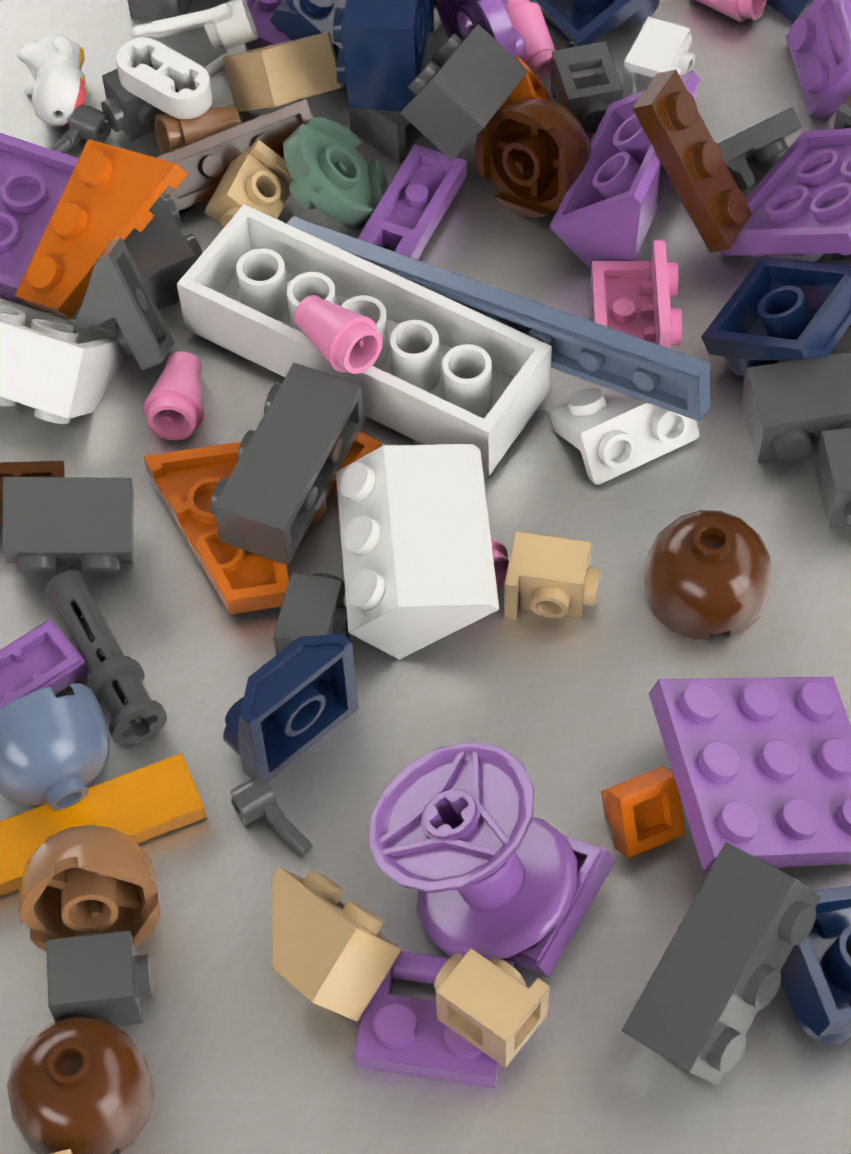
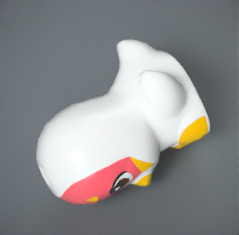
(58, 76)

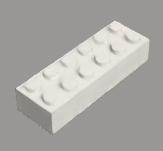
(440, 366)

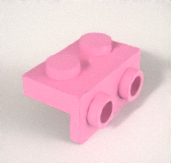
(637, 297)

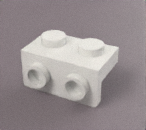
(618, 431)

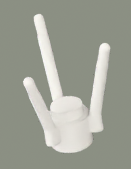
(225, 25)

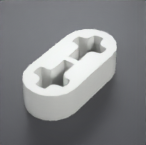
(159, 83)

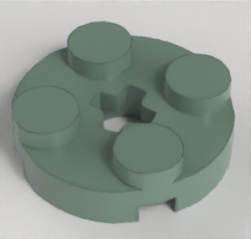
(332, 172)

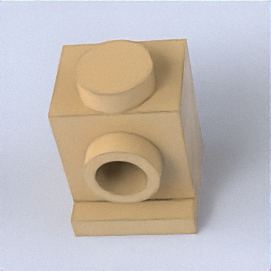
(253, 179)
(550, 577)
(489, 1004)

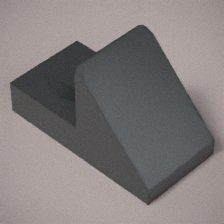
(120, 293)

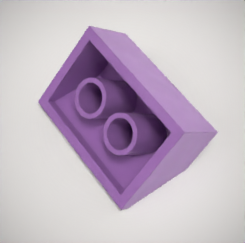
(618, 190)

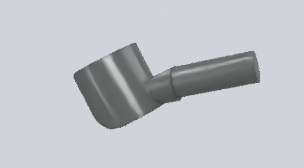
(84, 124)
(257, 800)

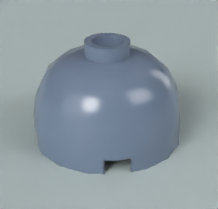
(52, 747)

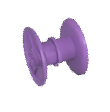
(469, 844)

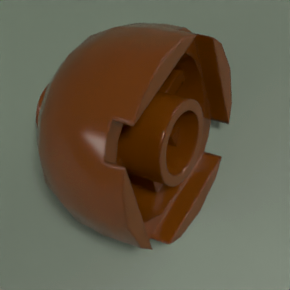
(532, 155)
(708, 575)
(80, 1088)

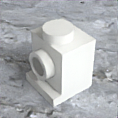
(657, 49)

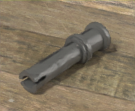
(74, 602)

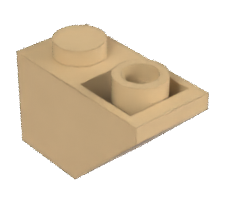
(326, 946)

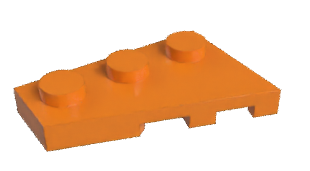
(100, 203)
(187, 485)

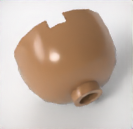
(88, 885)

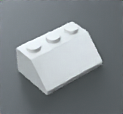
(51, 365)
(415, 545)

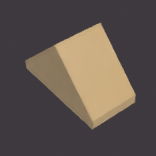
(282, 72)

